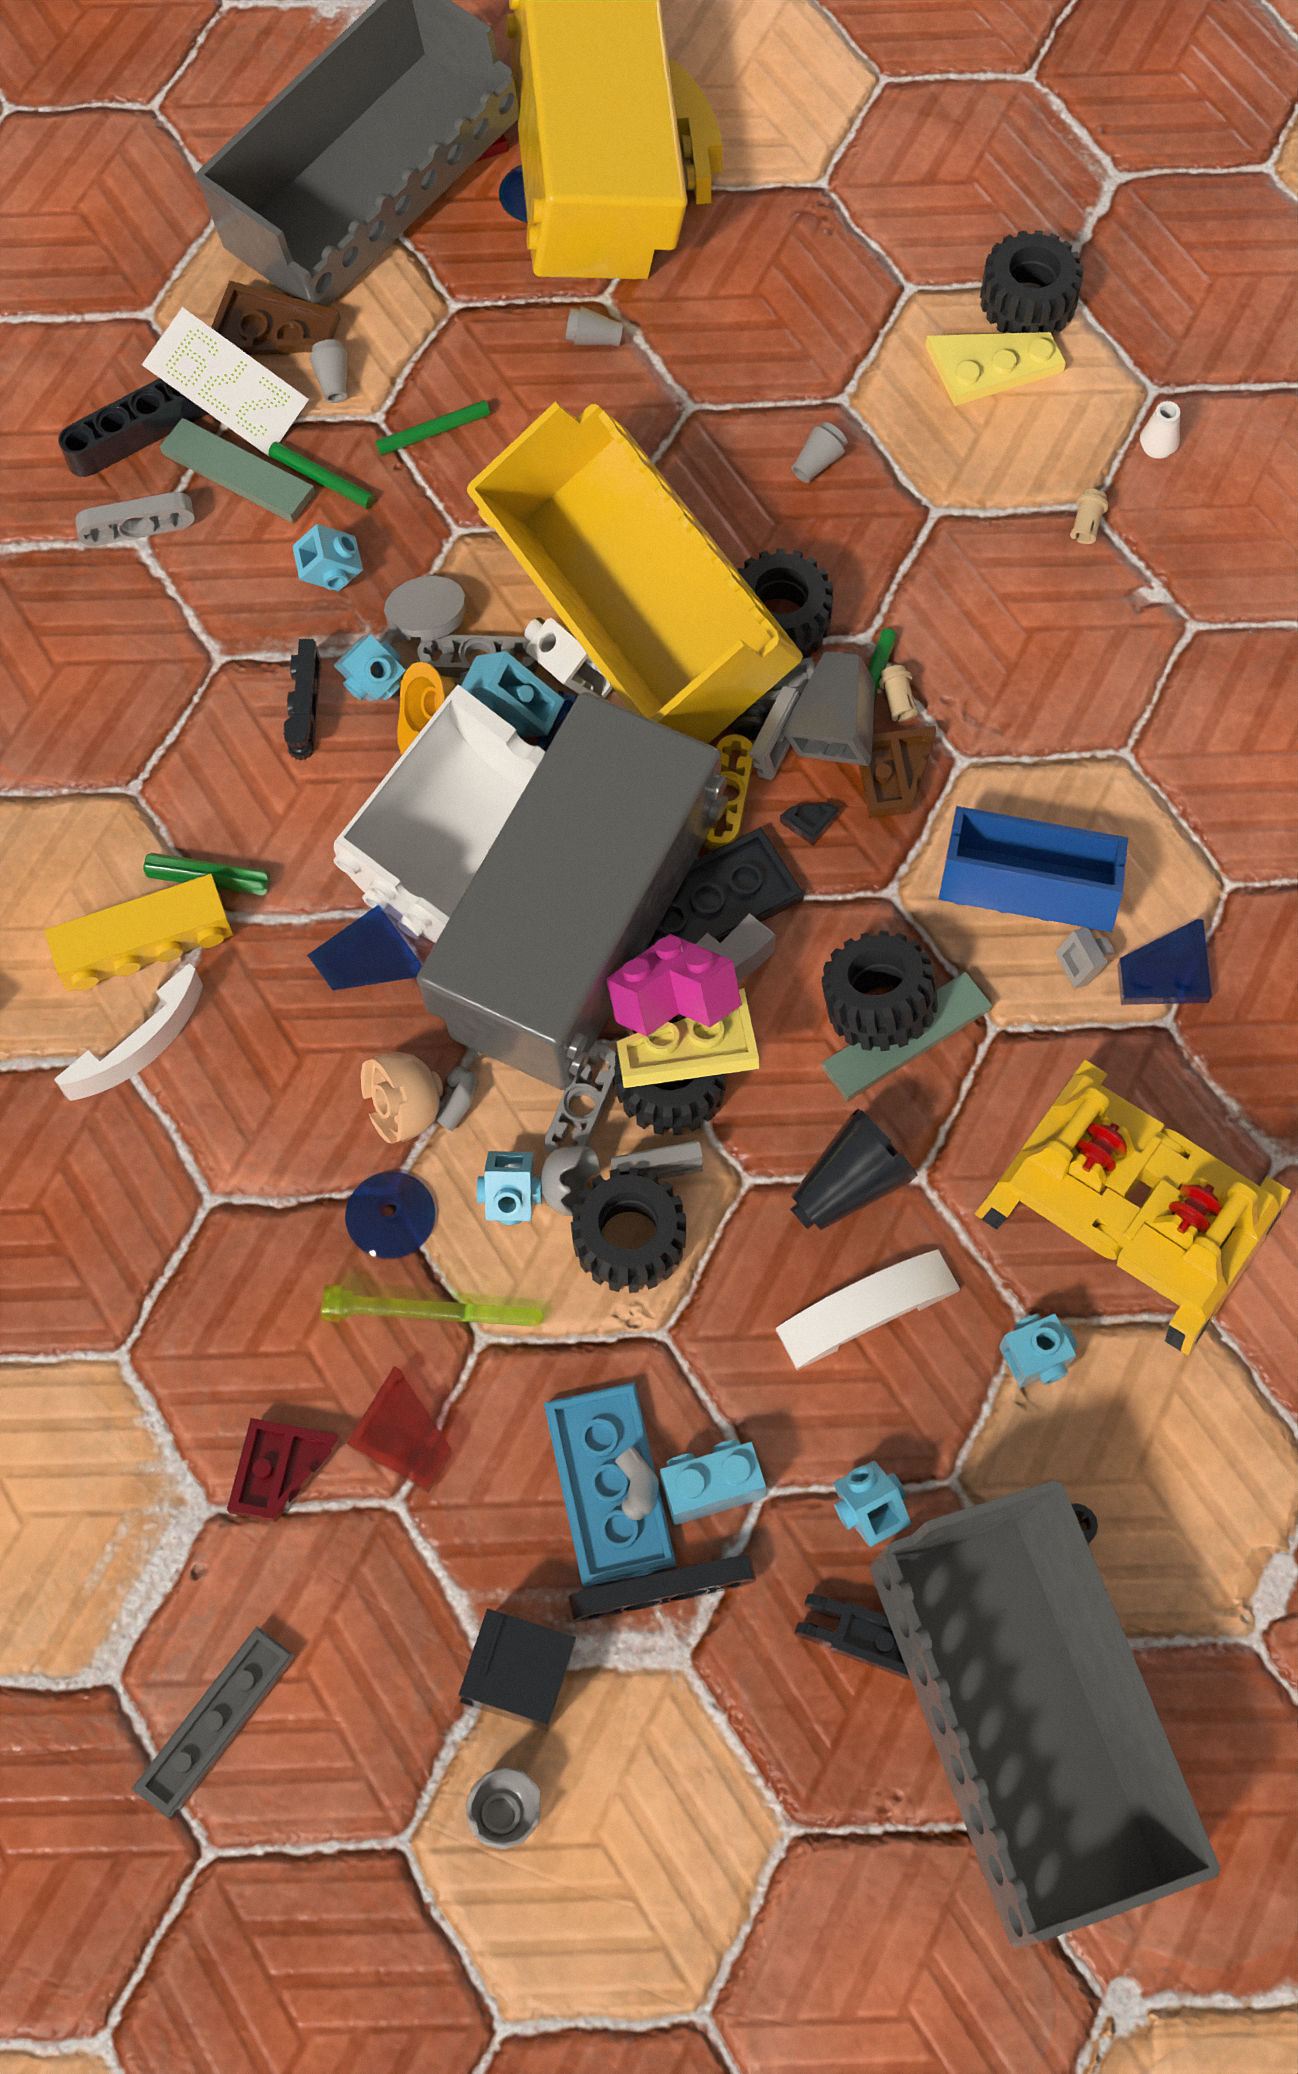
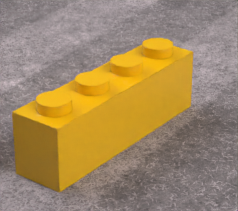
(138, 933)

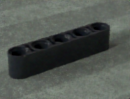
(125, 427)

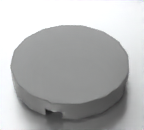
(425, 608)

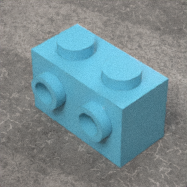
(513, 693)
(712, 1482)

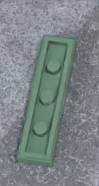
(237, 470)
(859, 1069)

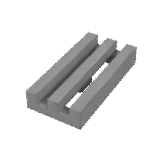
(771, 742)
(663, 1161)

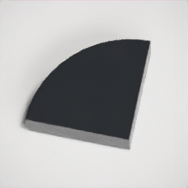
(810, 820)

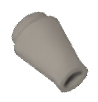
(592, 328)
(331, 367)
(820, 450)

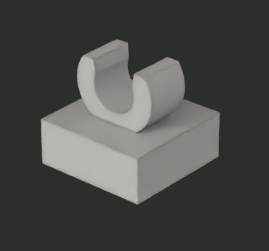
(1083, 956)

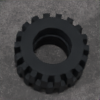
(1032, 260)
(800, 582)
(874, 964)
(671, 1107)
(621, 1195)

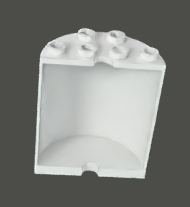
(437, 814)

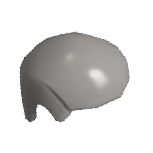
(566, 1175)
(503, 1808)

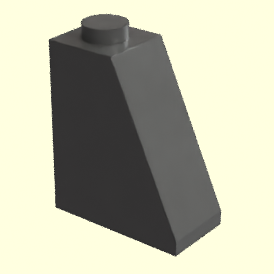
(835, 712)

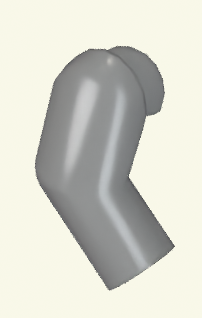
(460, 1100)
(643, 1485)

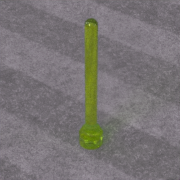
(340, 1304)

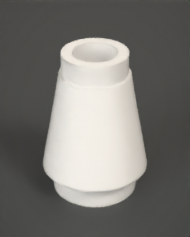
(1162, 431)

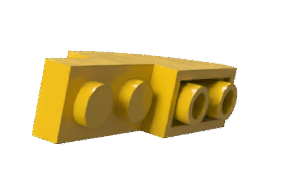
(697, 133)

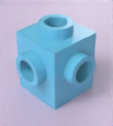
(327, 557)
(356, 667)
(509, 1187)
(1039, 1350)
(871, 1503)

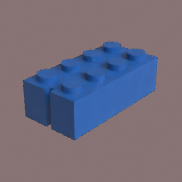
(1034, 869)

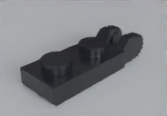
(303, 703)
(859, 1635)

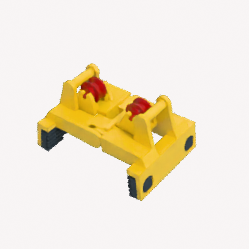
(1176, 1229)

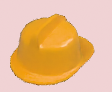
(420, 698)

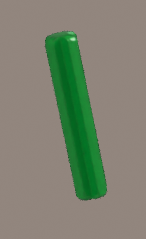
(224, 875)

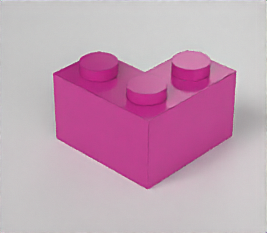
(672, 981)

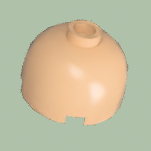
(402, 1093)

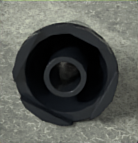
(850, 1174)

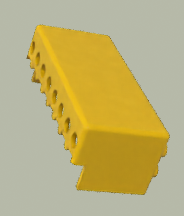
(596, 135)
(633, 572)

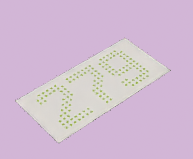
(225, 381)

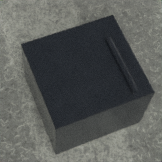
(517, 1669)

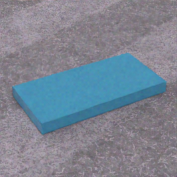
(586, 1440)

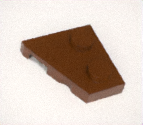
(896, 770)

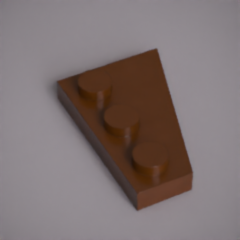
(272, 322)

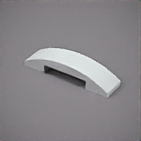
(90, 1076)
(866, 1306)

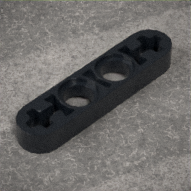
(662, 1588)

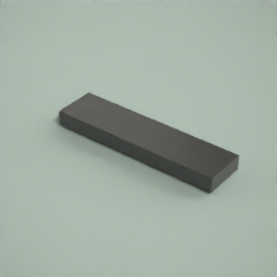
(213, 1723)

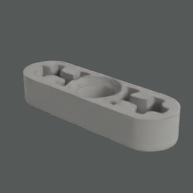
(112, 524)
(467, 643)
(605, 1080)

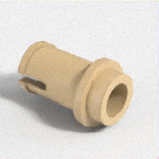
(1091, 507)
(896, 685)

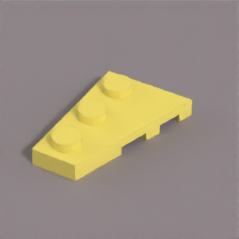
(992, 363)
(690, 1050)

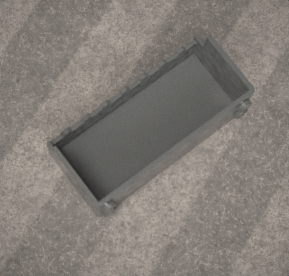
(359, 145)
(573, 888)
(1040, 1715)

